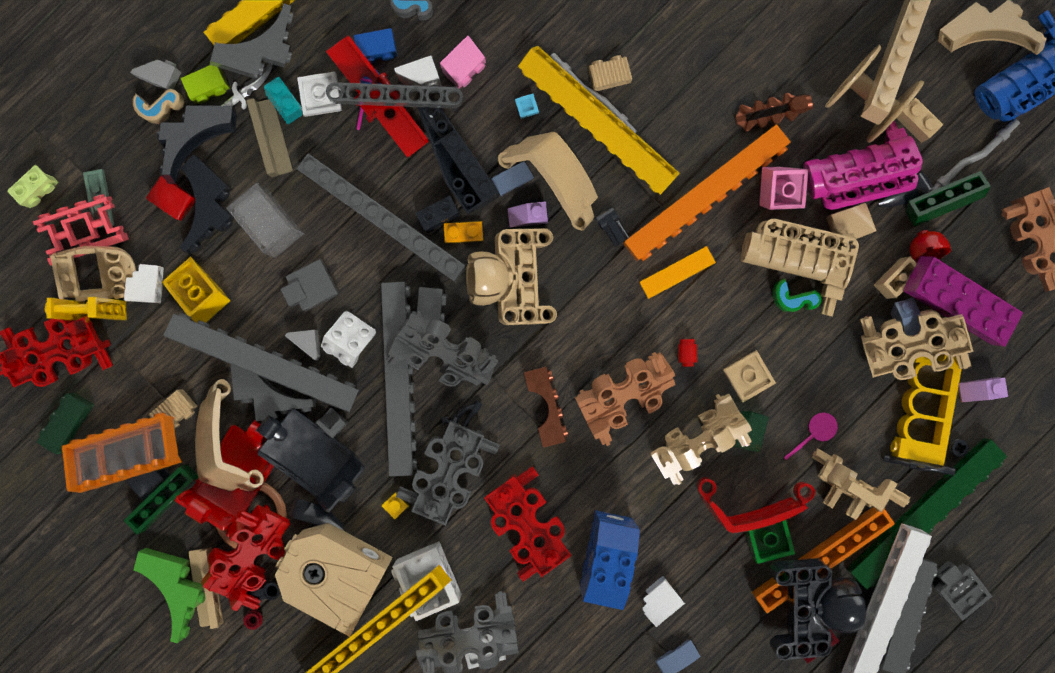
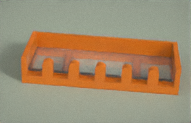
(120, 453)

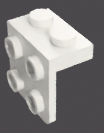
(347, 338)

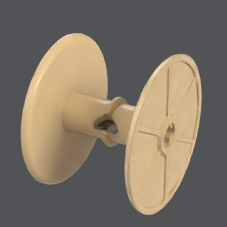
(862, 84)

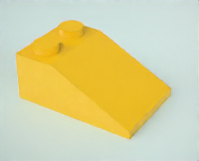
(195, 291)

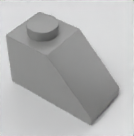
(158, 73)

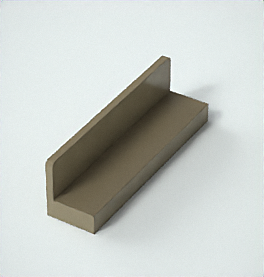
(270, 137)

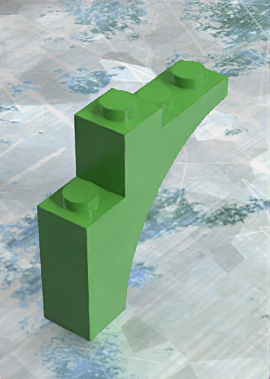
(180, 593)

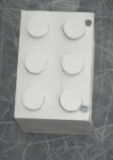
(415, 566)

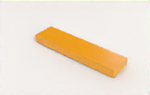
(677, 272)

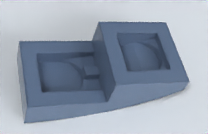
(512, 178)
(679, 658)

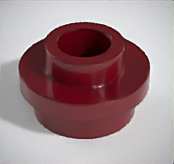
(247, 619)

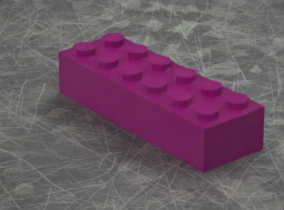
(955, 294)

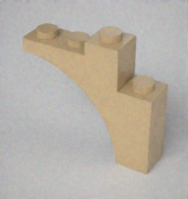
(1001, 25)

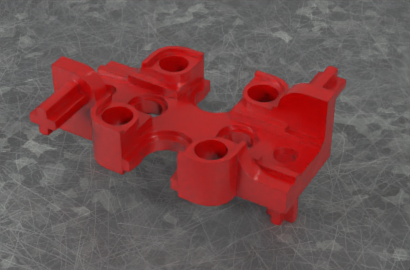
(81, 335)
(513, 493)
(237, 583)

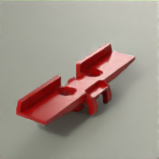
(355, 67)

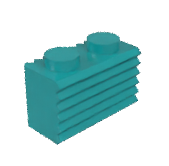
(283, 100)

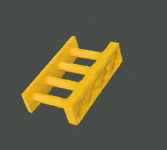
(94, 308)

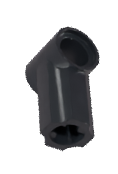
(609, 221)
(265, 591)

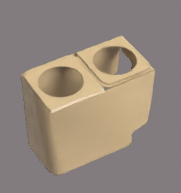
(852, 222)

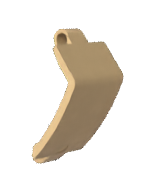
(561, 172)
(207, 446)

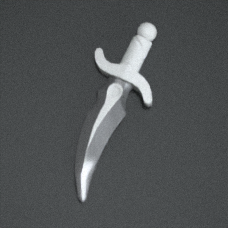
(247, 89)

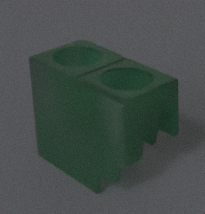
(758, 425)

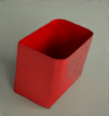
(171, 199)

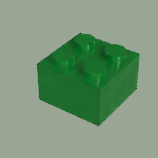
(770, 542)

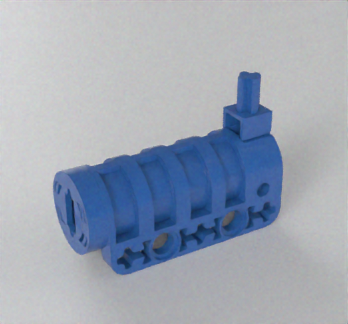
(1021, 80)

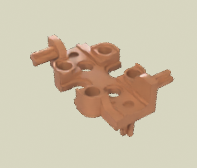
(1027, 210)
(603, 415)

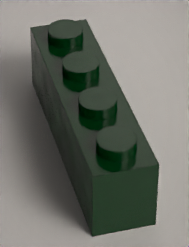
(947, 198)
(161, 499)

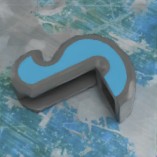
(408, 8)

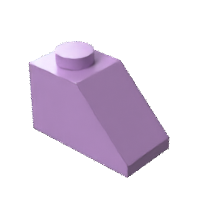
(528, 214)
(983, 389)

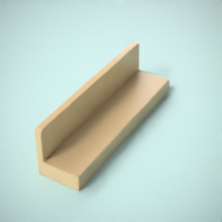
(210, 610)

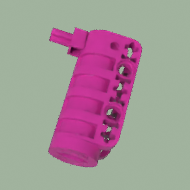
(866, 169)

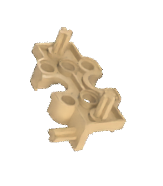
(879, 345)
(720, 431)
(844, 481)

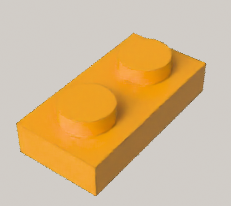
(463, 232)

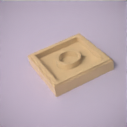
(749, 376)

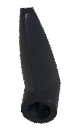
(922, 187)
(313, 513)

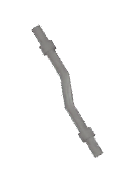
(602, 99)
(1001, 136)

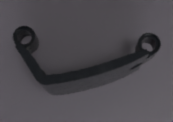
(310, 457)

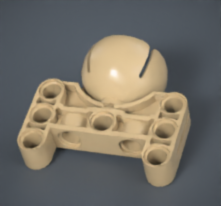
(500, 275)

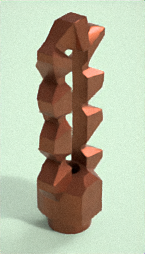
(796, 106)

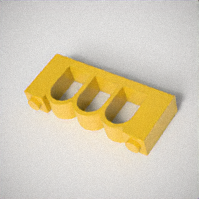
(911, 449)

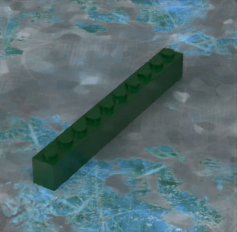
(930, 508)

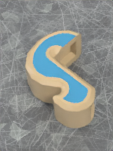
(161, 108)

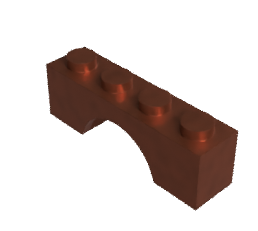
(551, 430)

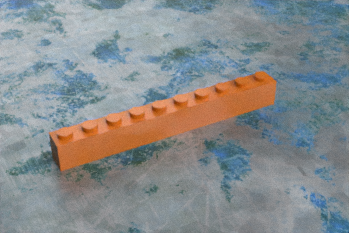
(707, 192)

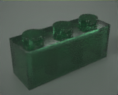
(64, 422)

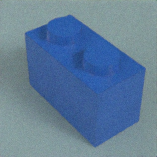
(377, 45)

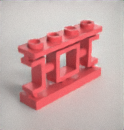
(75, 214)

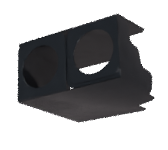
(147, 483)

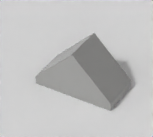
(307, 341)

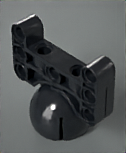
(823, 605)

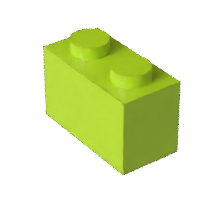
(205, 84)

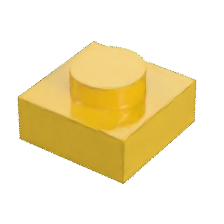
(395, 505)

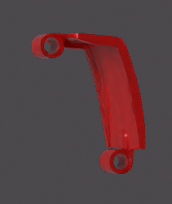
(219, 505)
(757, 518)

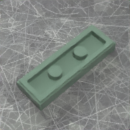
(96, 185)

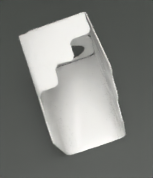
(145, 284)
(661, 601)

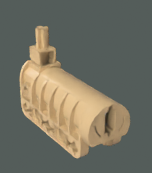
(804, 257)

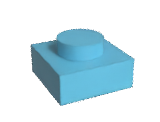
(526, 106)

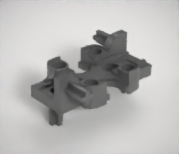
(420, 340)
(458, 438)
(498, 625)

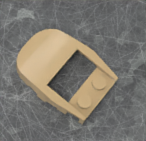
(113, 266)

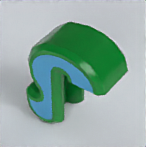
(794, 303)

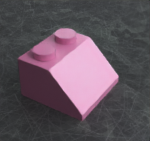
(463, 63)
(783, 188)

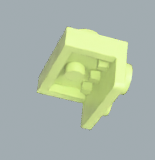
(32, 187)

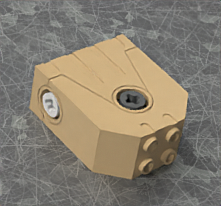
(330, 575)

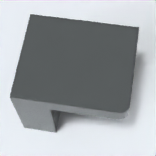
(332, 422)

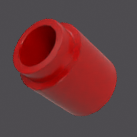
(687, 352)

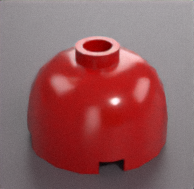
(929, 245)

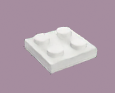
(314, 96)

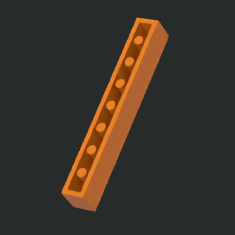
(831, 551)

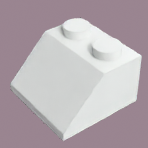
(419, 73)

